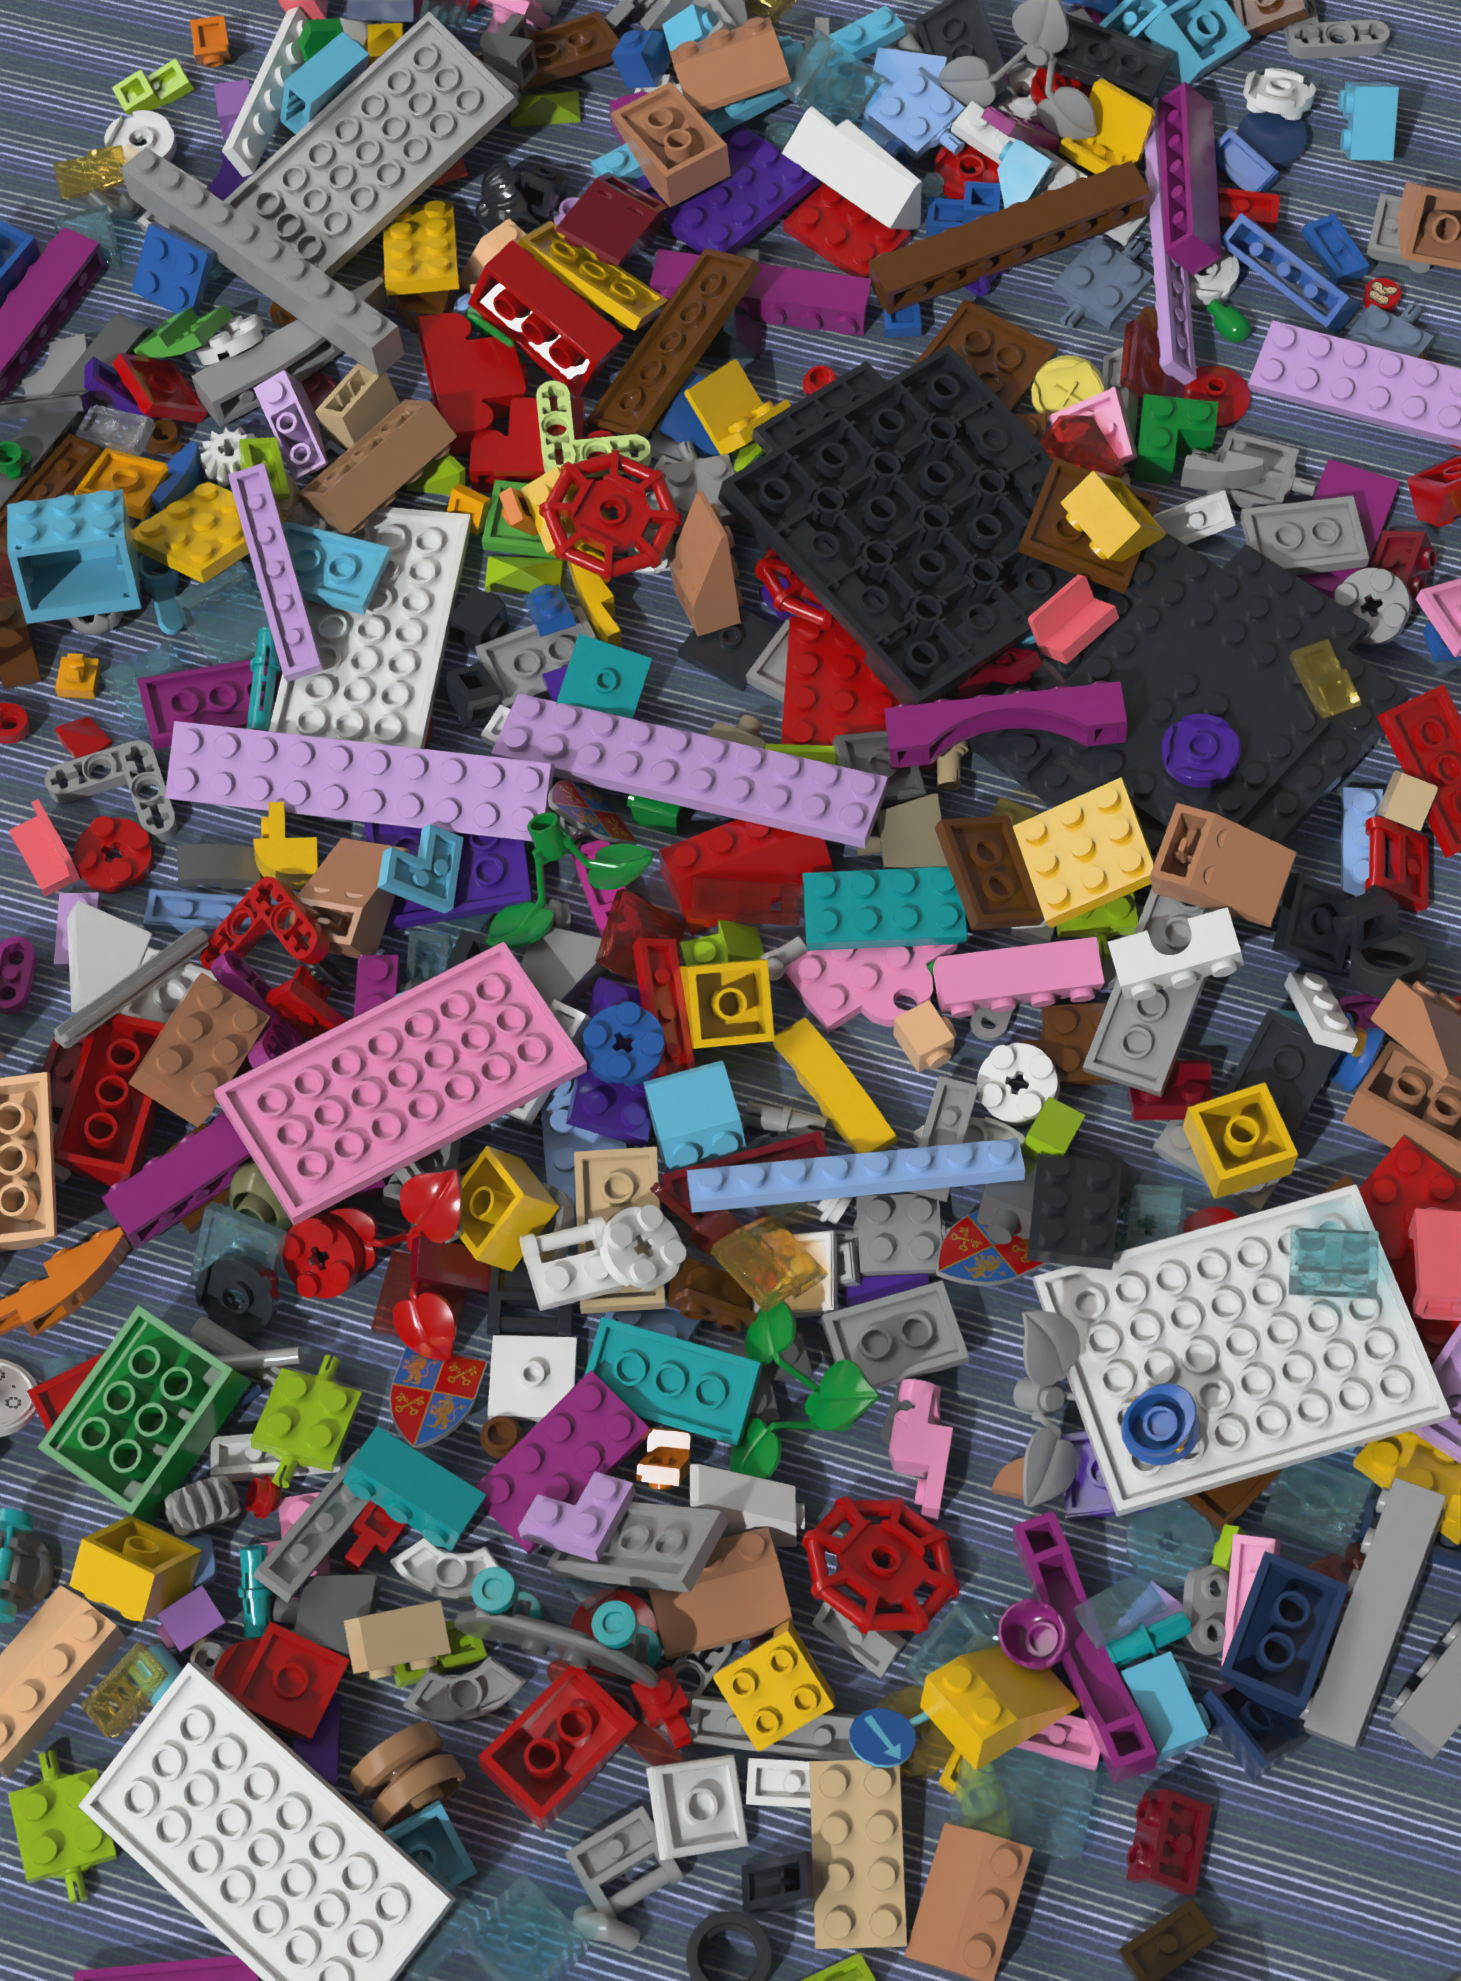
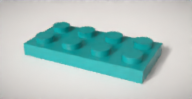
(882, 909)
(676, 1380)

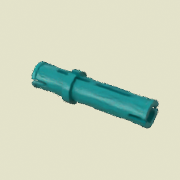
(265, 647)

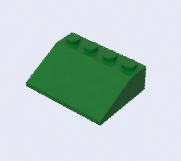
(144, 1415)

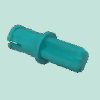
(1148, 1639)

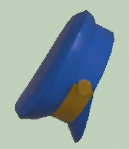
(1353, 1067)
(1161, 1425)

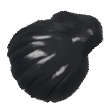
(502, 199)

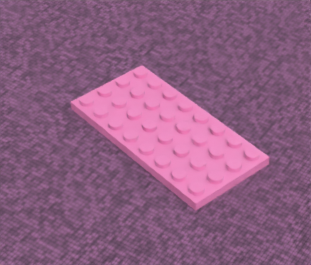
(399, 1082)

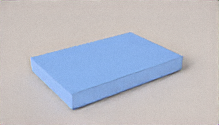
(893, 66)

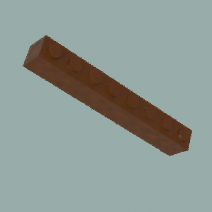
(1009, 237)

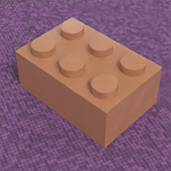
(199, 1049)

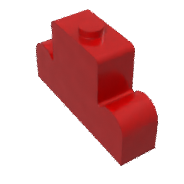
(468, 377)
(520, 453)

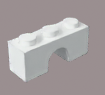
(1210, 952)

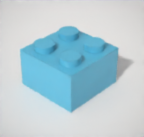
(1199, 34)

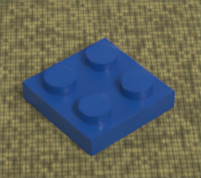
(172, 270)

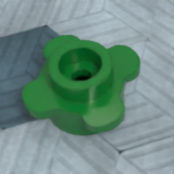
(11, 451)

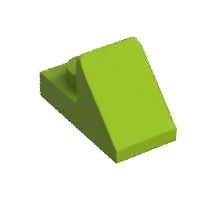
(731, 943)

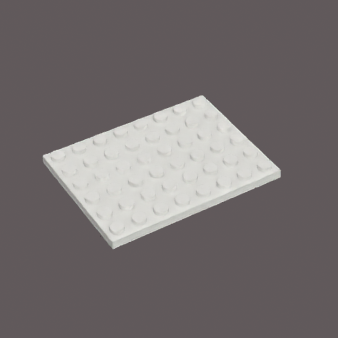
(1266, 1368)

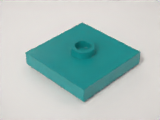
(604, 677)

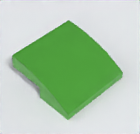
(183, 333)

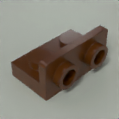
(710, 1295)

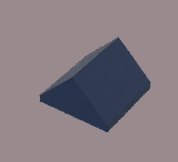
(1251, 1731)

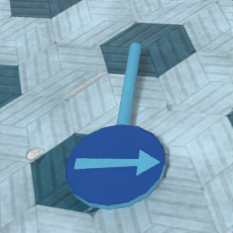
(884, 1737)

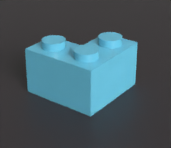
(1371, 120)

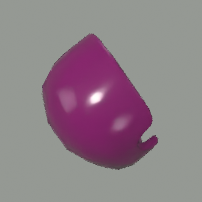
(1033, 1634)

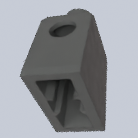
(1009, 1206)
(326, 1605)

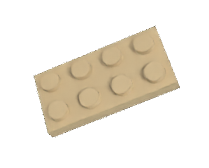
(603, 1187)
(857, 1855)

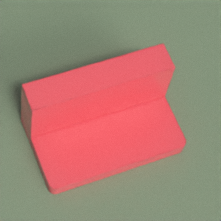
(1070, 620)
(44, 852)

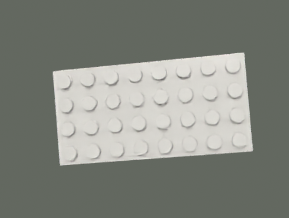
(388, 662)
(262, 1843)

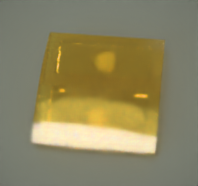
(768, 1262)

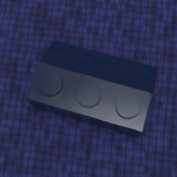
(1283, 1634)

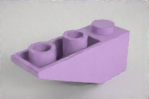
(293, 423)

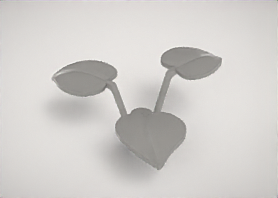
(1046, 31)
(1048, 1350)

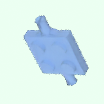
(916, 114)

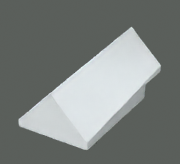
(857, 169)

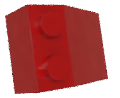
(557, 1746)

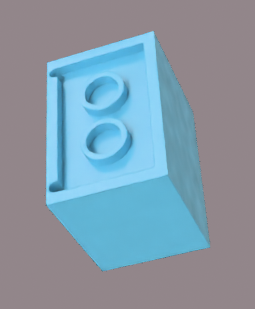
(73, 556)

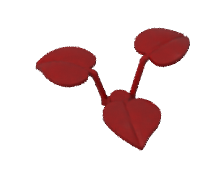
(435, 1207)

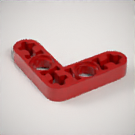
(267, 916)

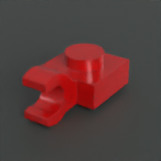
(375, 1530)
(665, 1706)

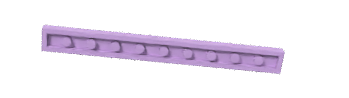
(1170, 278)

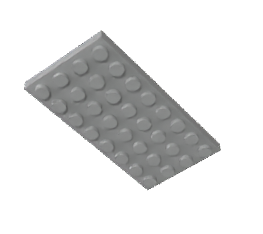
(375, 147)

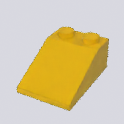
(992, 1703)

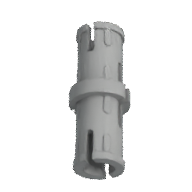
(782, 1120)

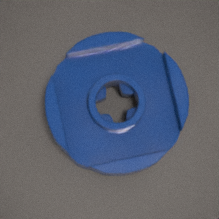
(619, 1066)

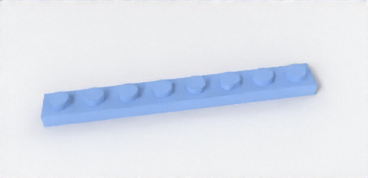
(855, 1175)

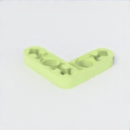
(573, 449)

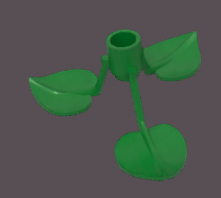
(611, 869)
(831, 1407)

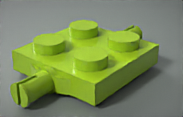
(1104, 922)
(306, 1420)
(54, 1832)

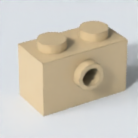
(356, 406)
(397, 1637)

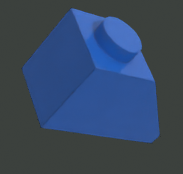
(642, 58)

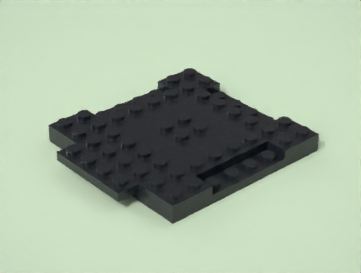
(906, 517)
(1219, 647)

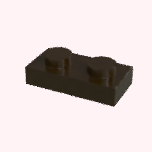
(1168, 1944)

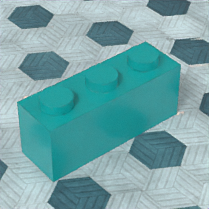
(413, 1489)

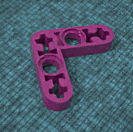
(244, 981)

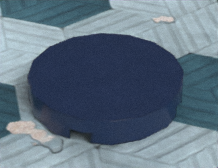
(1274, 137)

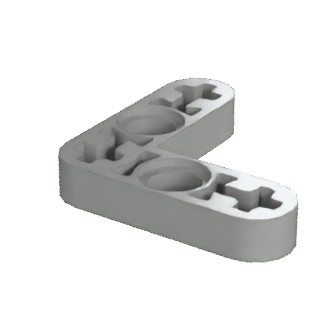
(1312, 30)
(122, 773)

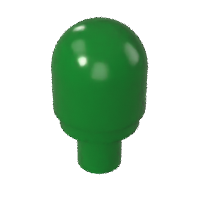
(1229, 322)

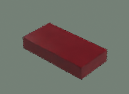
(448, 1266)

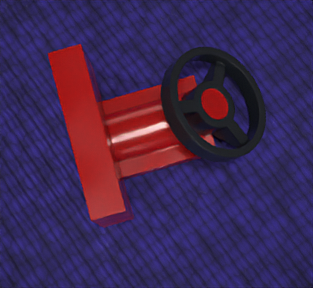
(305, 997)

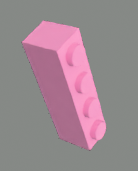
(1018, 976)

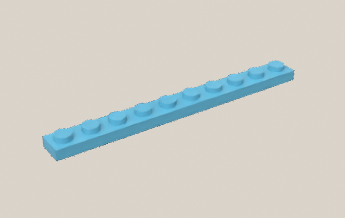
(858, 38)

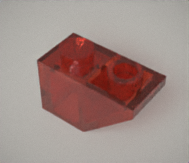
(1083, 444)

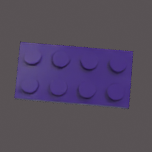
(606, 1107)

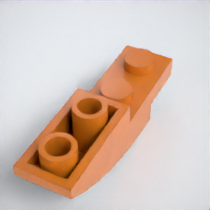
(72, 1281)

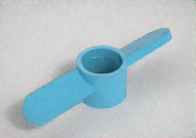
(162, 591)

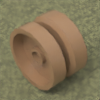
(406, 1774)

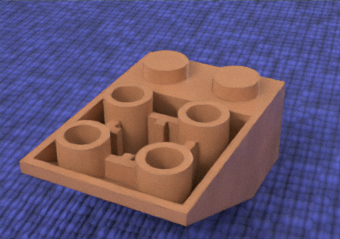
(705, 569)
(1221, 866)
(347, 900)

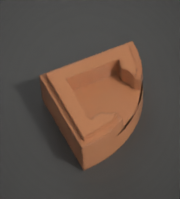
(1010, 1480)

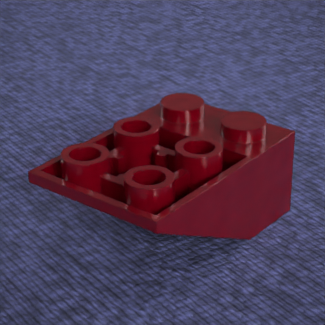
(613, 220)

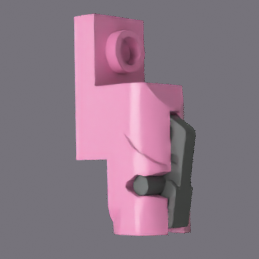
(919, 1441)

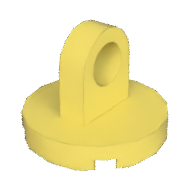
(1065, 383)

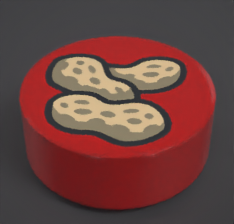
(1382, 293)

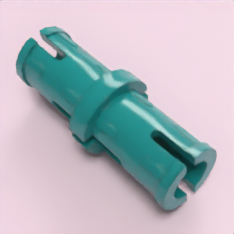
(254, 1594)

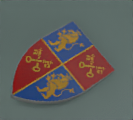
(586, 811)
(976, 1260)
(433, 1396)

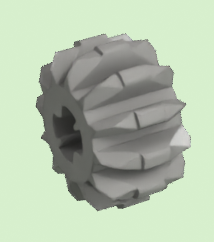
(202, 1505)

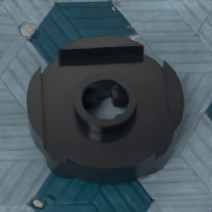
(252, 1279)

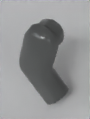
(120, 209)

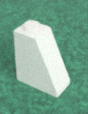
(100, 952)
(748, 1503)

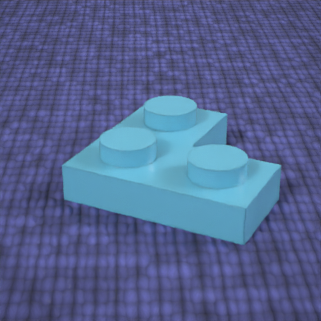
(425, 878)

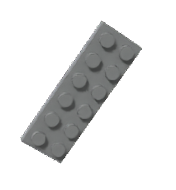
(1143, 1037)

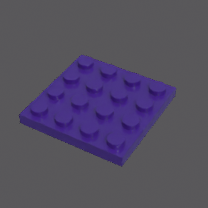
(741, 205)
(489, 878)

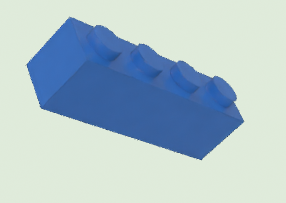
(1289, 273)

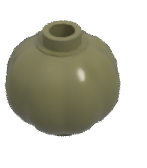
(254, 1197)

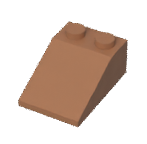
(672, 144)
(1424, 1026)

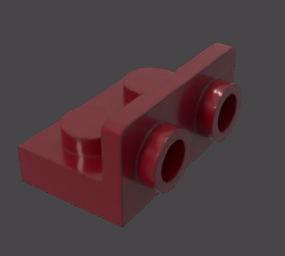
(1407, 557)
(1186, 1087)
(1168, 1841)

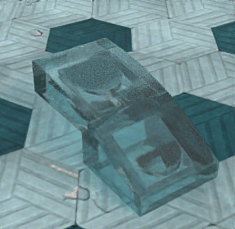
(1119, 1609)

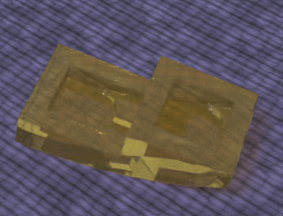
(95, 171)
(1324, 680)

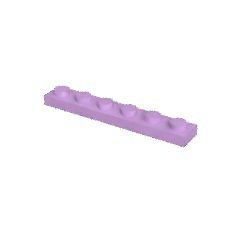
(275, 572)

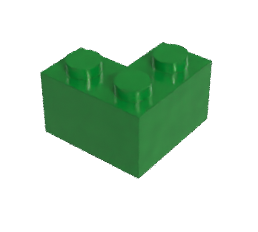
(1169, 429)

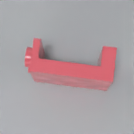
(1437, 1263)

